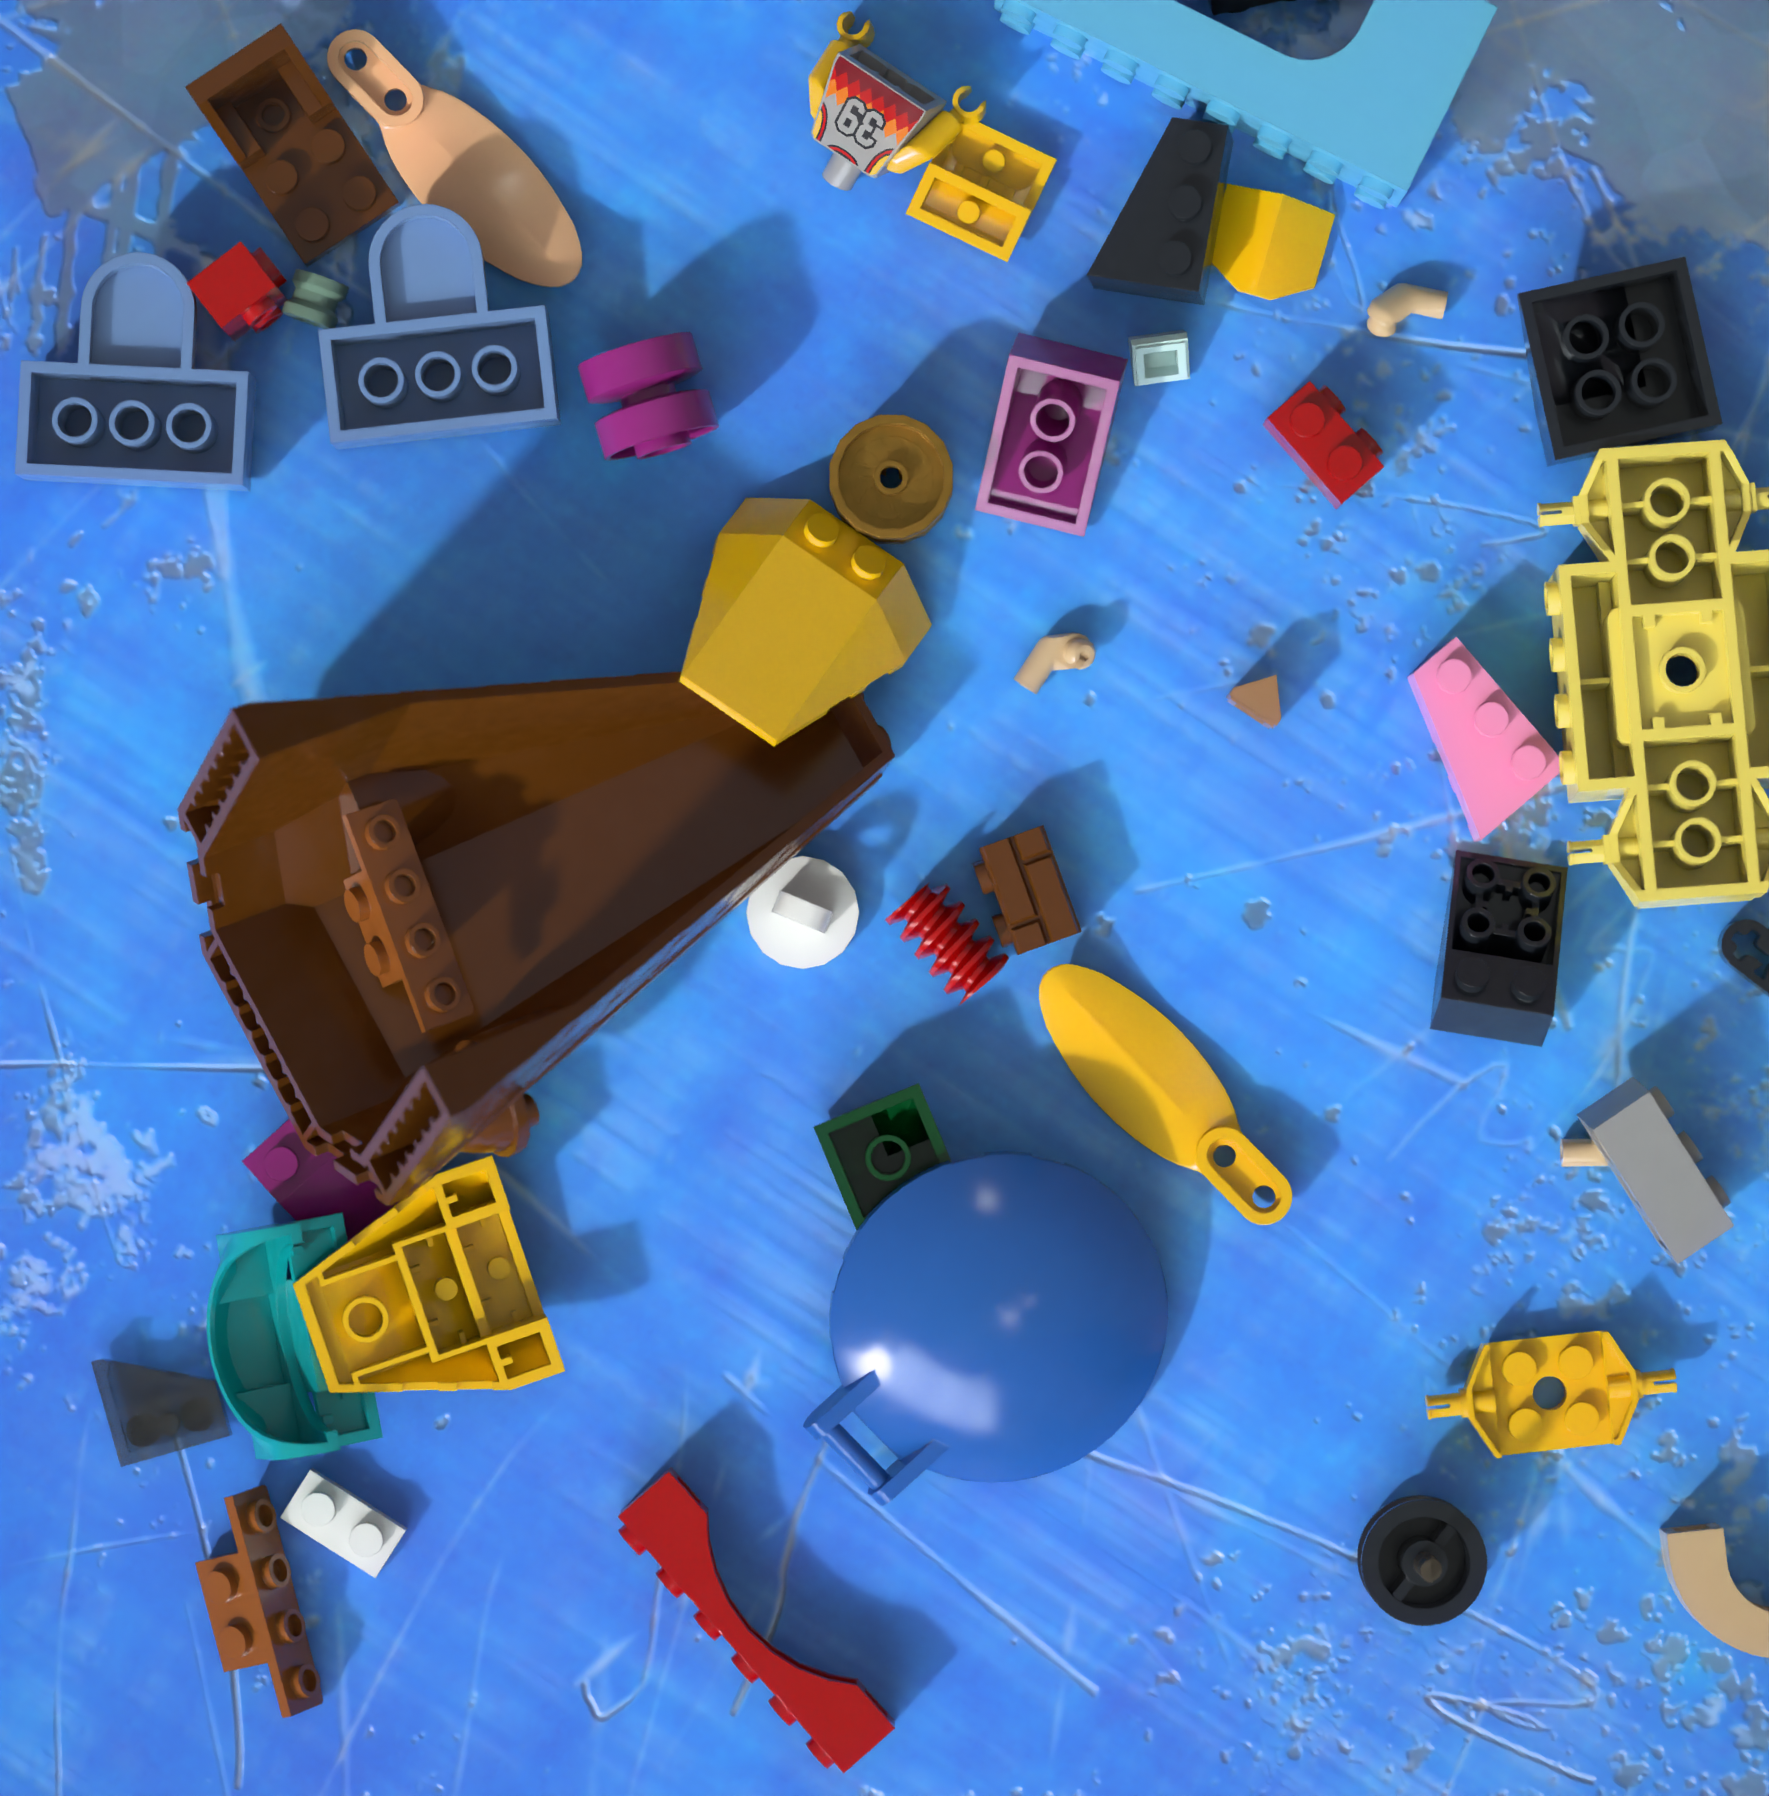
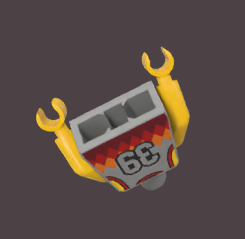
(875, 113)

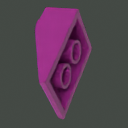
(1050, 434)
(310, 1184)

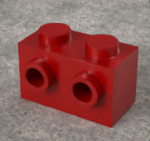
(241, 291)
(1324, 444)

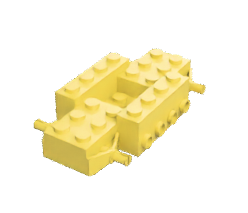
(1665, 588)

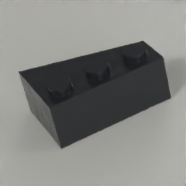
(1171, 219)

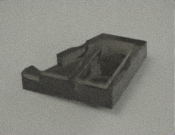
(158, 1409)

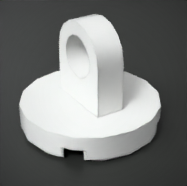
(803, 913)

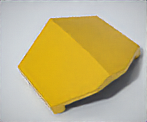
(1270, 242)

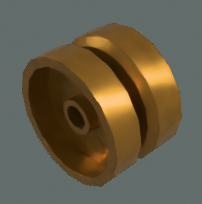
(923, 467)

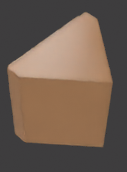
(1258, 700)

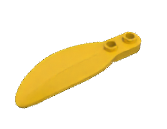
(1155, 1084)

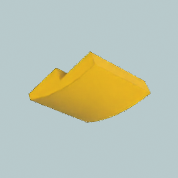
(982, 189)

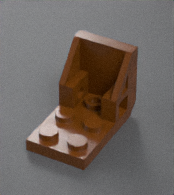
(293, 145)

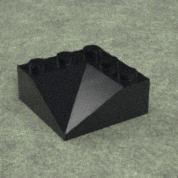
(1617, 361)

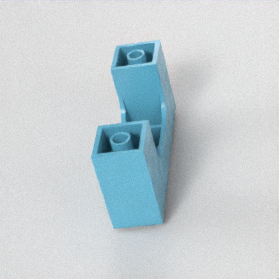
(1345, 115)

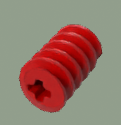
(948, 940)

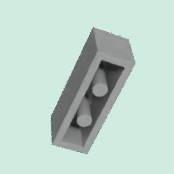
(1657, 1168)

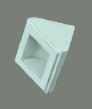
(1159, 357)

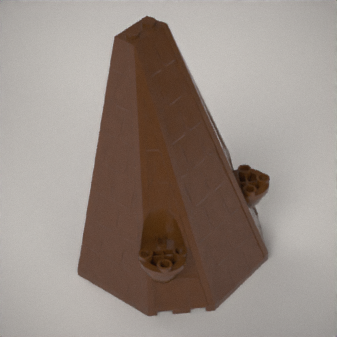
(570, 857)

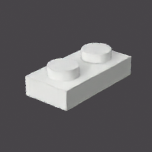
(343, 1522)

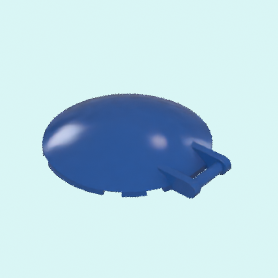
(992, 1323)

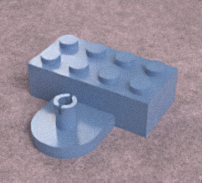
(436, 351)
(134, 399)

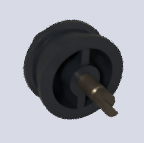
(1421, 1560)

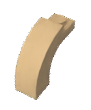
(1702, 1582)

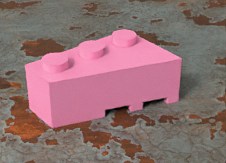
(1482, 737)

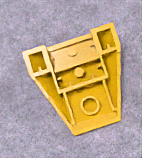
(797, 617)
(431, 1296)

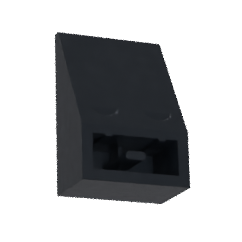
(1500, 949)

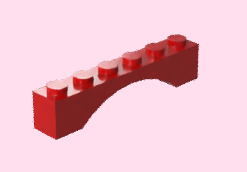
(830, 1707)

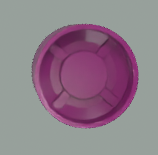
(652, 413)

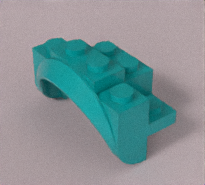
(265, 1349)

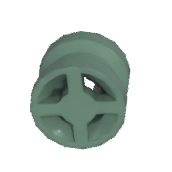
(315, 299)

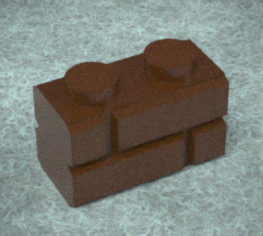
(1027, 890)

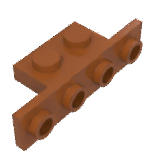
(401, 917)
(256, 1604)

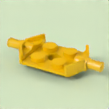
(1596, 1402)

